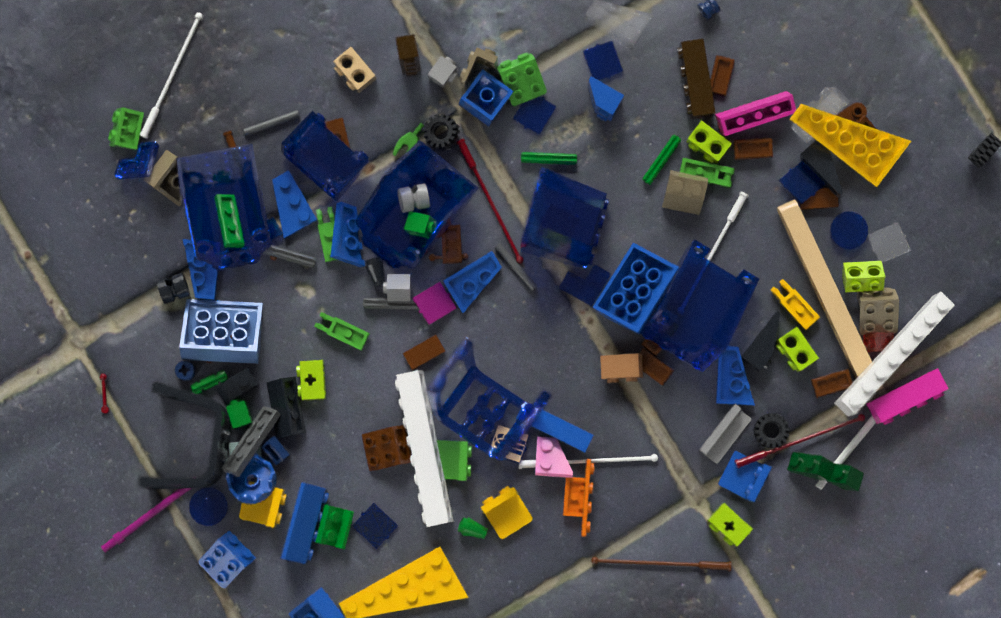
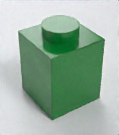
(420, 225)
(239, 414)

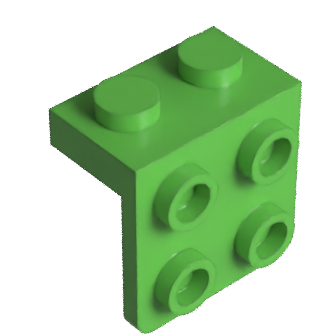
(523, 78)
(455, 459)

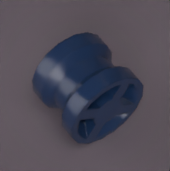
(708, 8)
(188, 370)

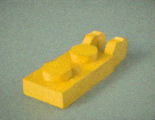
(796, 306)

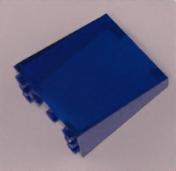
(699, 309)

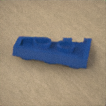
(291, 205)
(345, 236)
(202, 275)
(472, 279)
(732, 379)

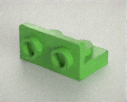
(126, 128)

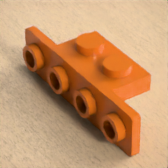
(576, 497)

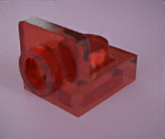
(877, 341)

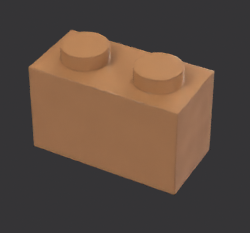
(621, 367)

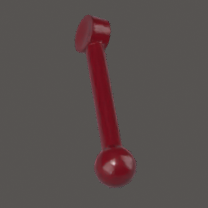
(105, 409)

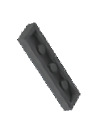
(251, 441)

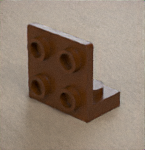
(386, 447)

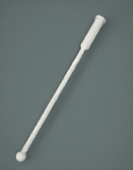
(154, 112)
(731, 217)
(532, 463)

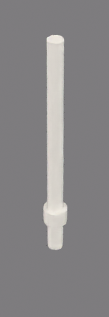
(851, 446)

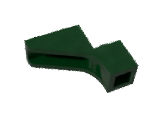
(823, 469)

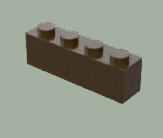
(408, 55)
(697, 79)

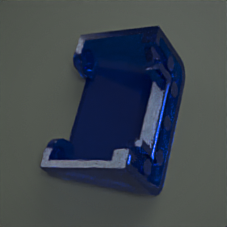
(323, 156)

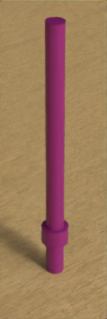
(119, 537)

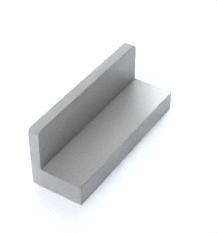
(725, 434)

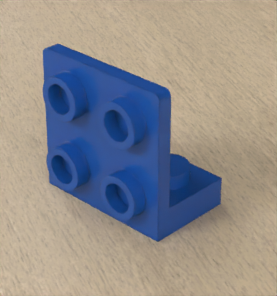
(746, 480)

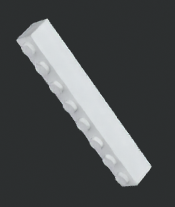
(894, 354)
(424, 448)

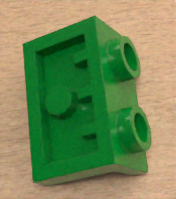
(334, 526)

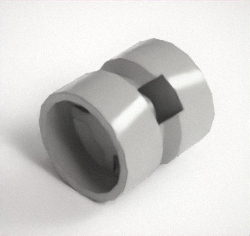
(413, 198)

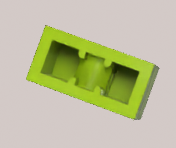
(318, 388)
(740, 527)

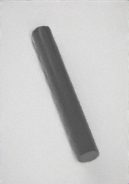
(271, 123)
(515, 266)

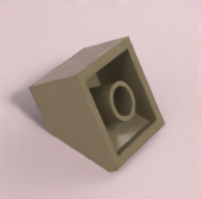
(166, 178)
(685, 192)

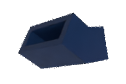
(275, 450)

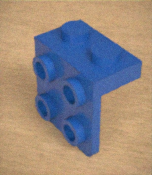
(226, 559)

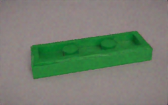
(229, 221)

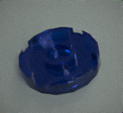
(849, 230)
(208, 506)

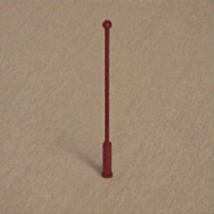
(472, 165)
(763, 454)

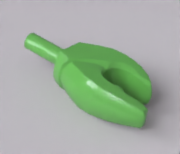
(408, 139)

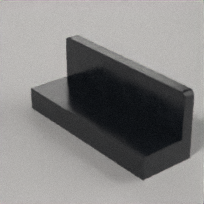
(285, 399)

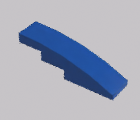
(562, 430)

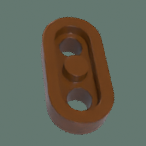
(849, 113)

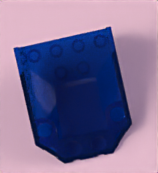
(231, 173)
(382, 217)
(563, 220)

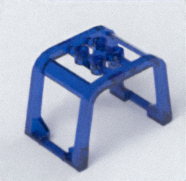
(530, 412)

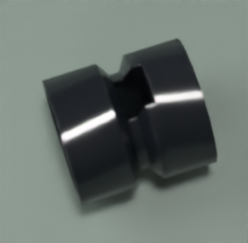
(173, 288)

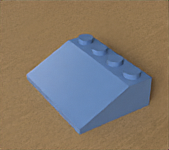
(209, 327)

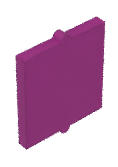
(434, 303)

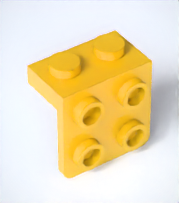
(267, 511)
(506, 512)

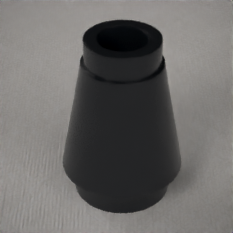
(375, 270)

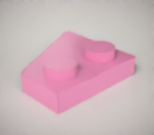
(551, 459)

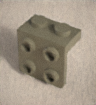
(480, 56)
(878, 311)

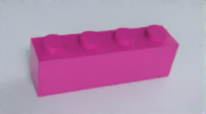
(755, 113)
(907, 396)

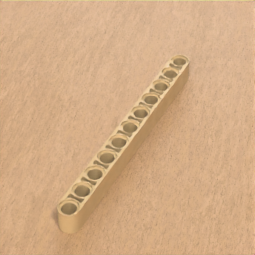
(825, 287)

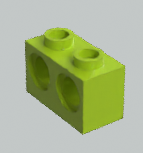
(711, 138)
(863, 276)
(801, 346)

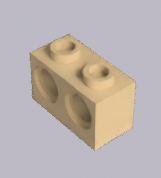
(357, 67)

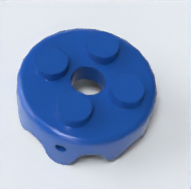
(259, 491)

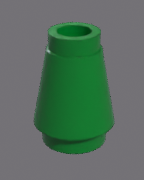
(471, 528)

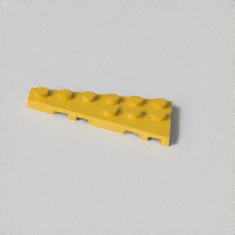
(859, 146)
(415, 585)

